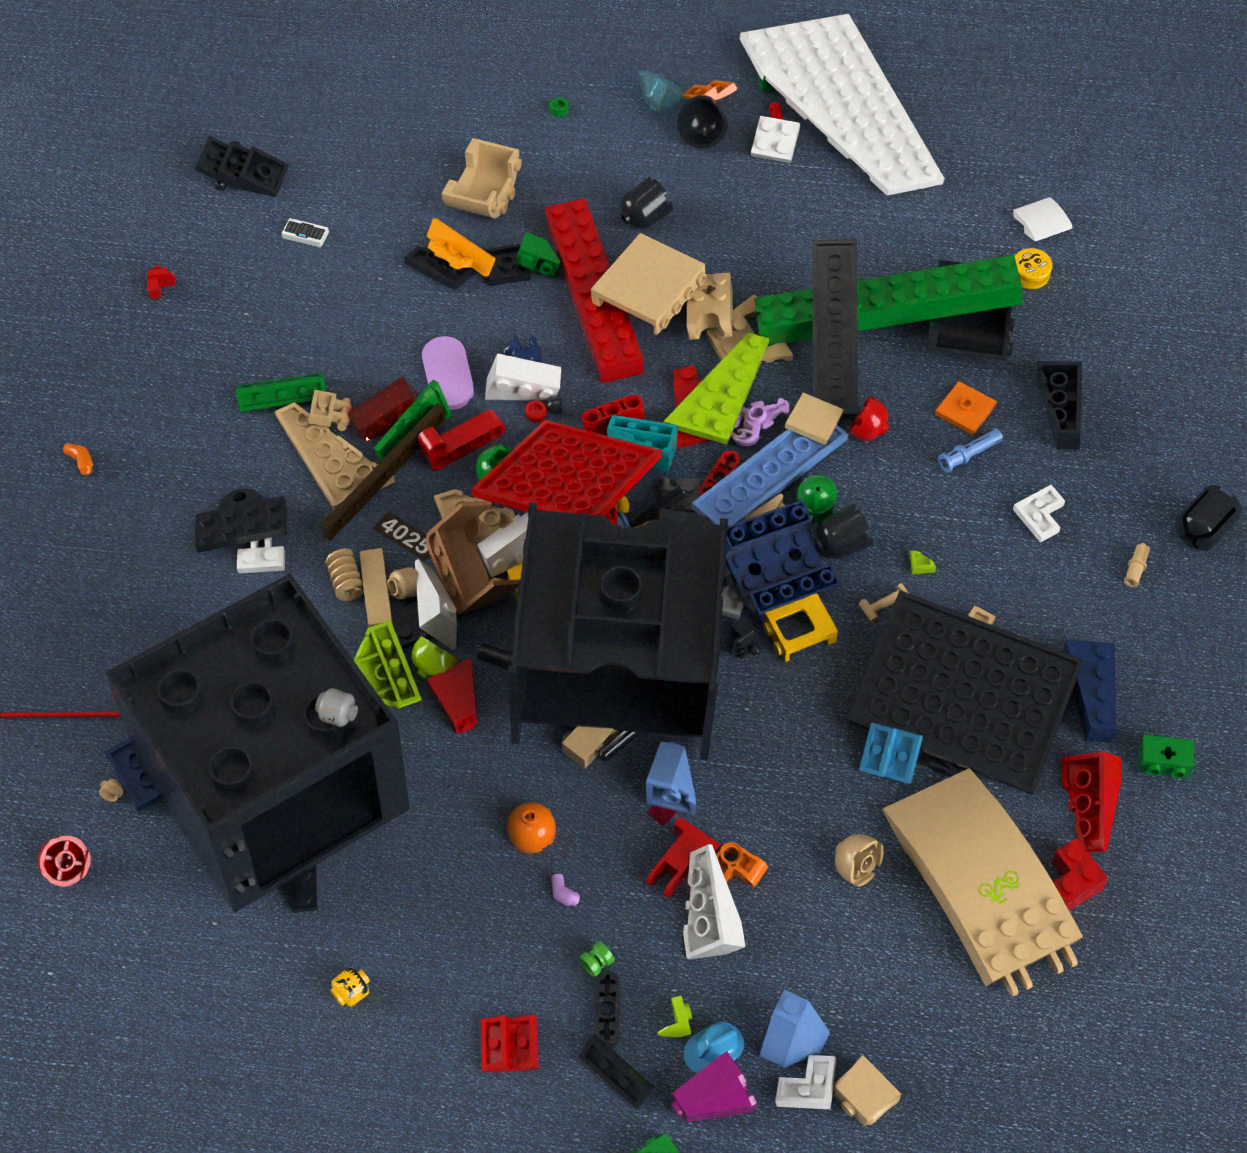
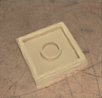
(814, 418)

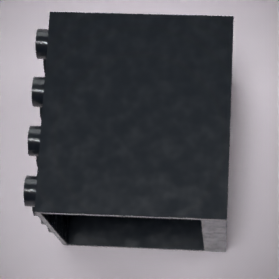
(240, 751)

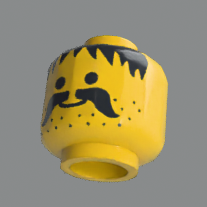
(350, 987)

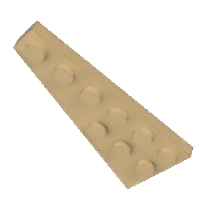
(329, 458)

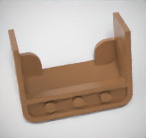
(459, 561)

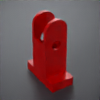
(677, 858)

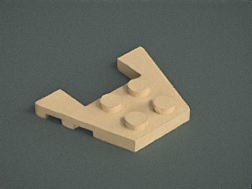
(740, 328)

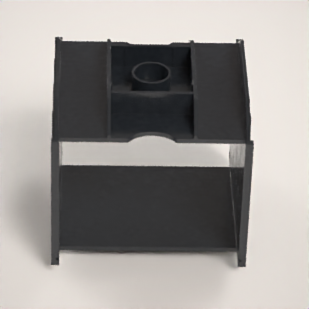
(618, 625)

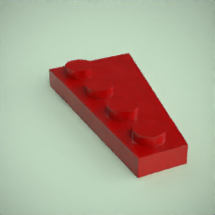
(685, 381)

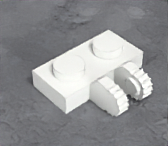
(261, 559)

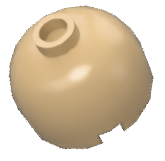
(857, 858)

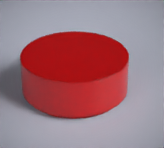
(535, 411)

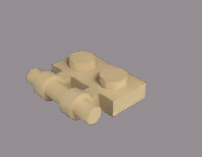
(322, 410)

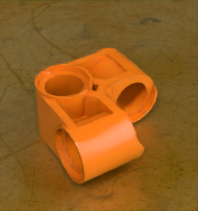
(746, 866)

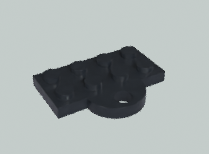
(240, 521)

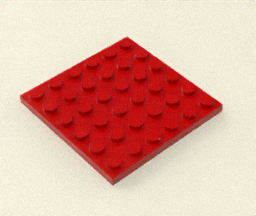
(566, 471)

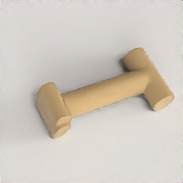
(870, 610)

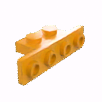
(458, 249)

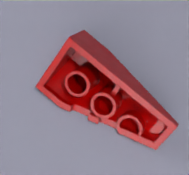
(1093, 792)

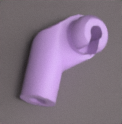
(563, 894)

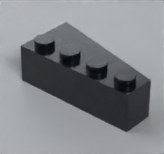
(1061, 393)

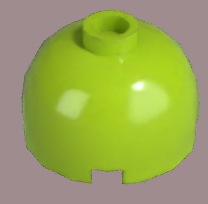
(431, 659)

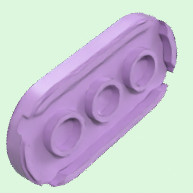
(448, 365)

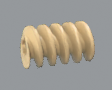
(344, 574)

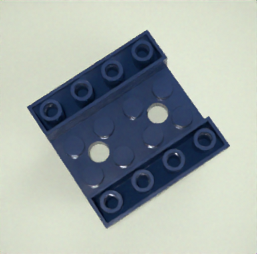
(766, 545)

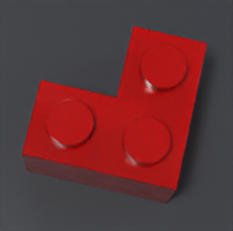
(1079, 874)

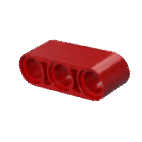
(598, 418)

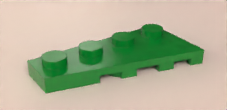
(418, 409)

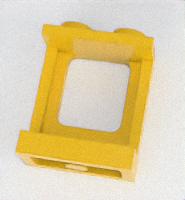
(823, 626)

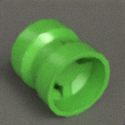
(596, 959)

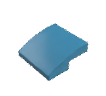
(891, 753)

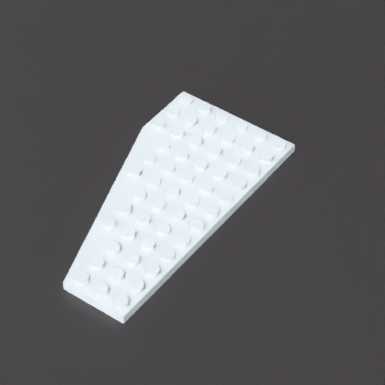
(842, 90)

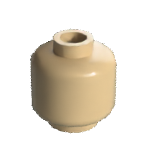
(403, 583)

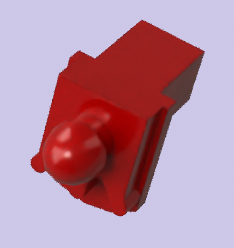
(158, 278)

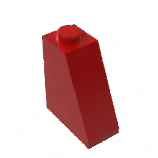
(456, 695)

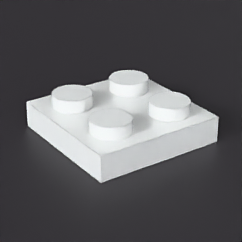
(775, 139)

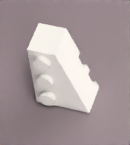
(521, 380)
(504, 547)

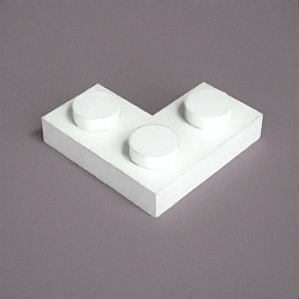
(1036, 512)
(813, 1090)

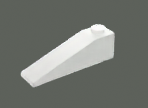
(435, 606)
(712, 917)

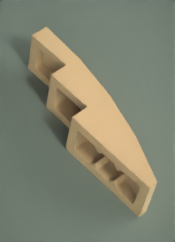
(375, 586)

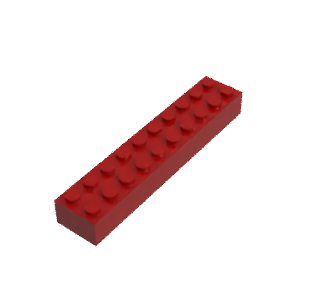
(583, 264)

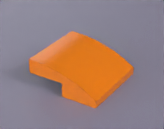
(716, 90)

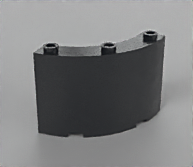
(974, 333)

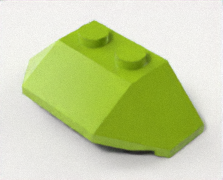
(386, 666)

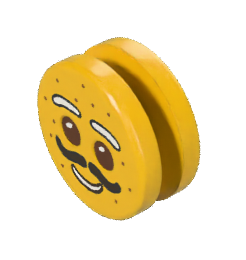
(1033, 267)

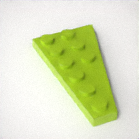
(718, 400)

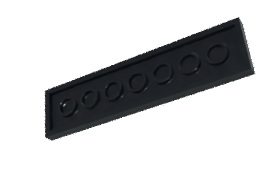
(835, 323)

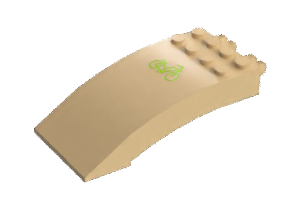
(985, 879)

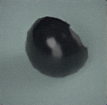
(702, 122)

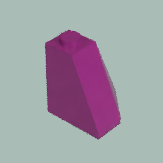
(714, 1092)

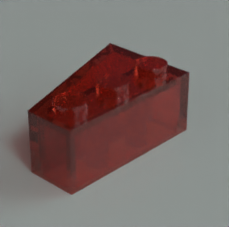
(383, 409)

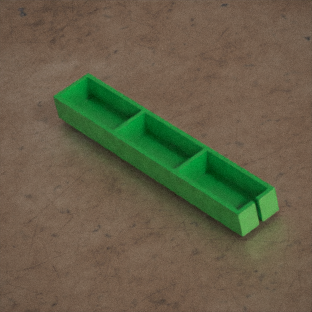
(900, 298)

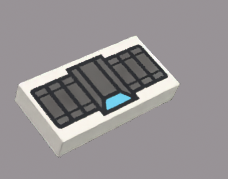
(305, 232)

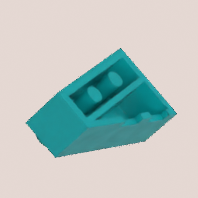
(647, 433)

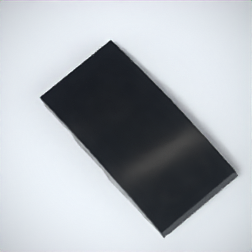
(242, 167)

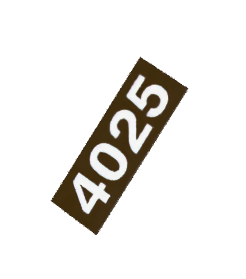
(403, 534)

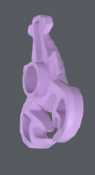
(756, 419)

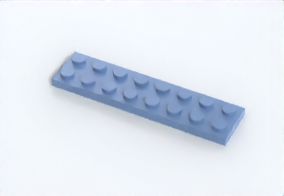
(764, 476)

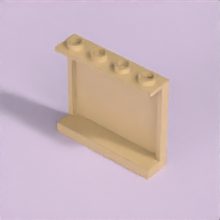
(650, 281)

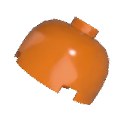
(531, 827)

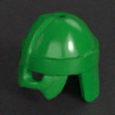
(818, 503)

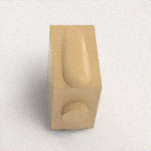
(865, 1092)

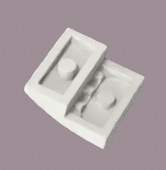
(1042, 219)

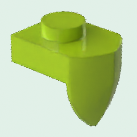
(681, 1014)

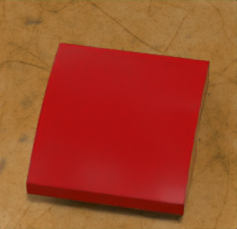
(509, 1044)

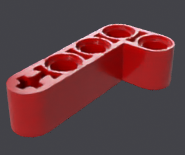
(459, 441)

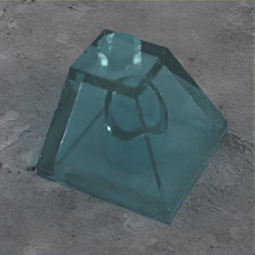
(659, 91)

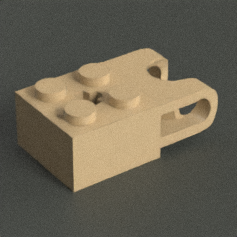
(711, 306)

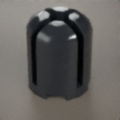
(1207, 518)

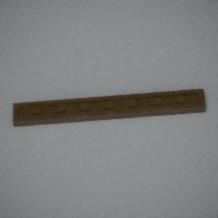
(380, 474)

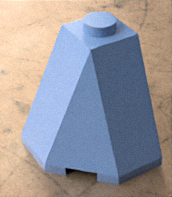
(670, 780)
(793, 1032)

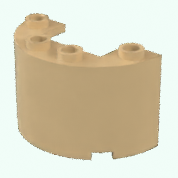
(486, 181)

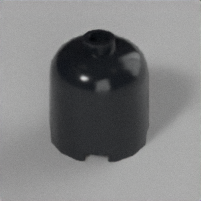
(645, 204)
(843, 533)

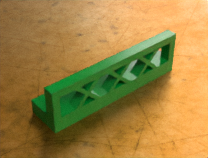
(279, 391)

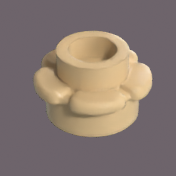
(110, 790)

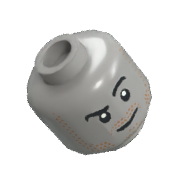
(336, 707)

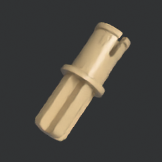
(1137, 565)

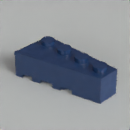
(1095, 688)

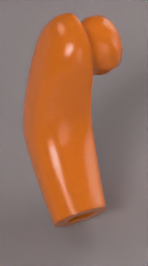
(82, 456)

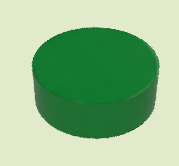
(558, 107)

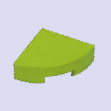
(921, 564)

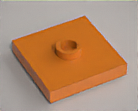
(965, 408)

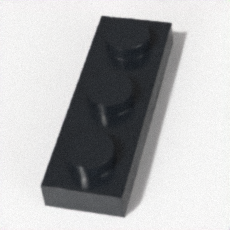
(616, 1071)

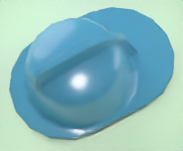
(711, 1043)

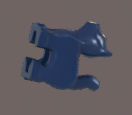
(530, 353)

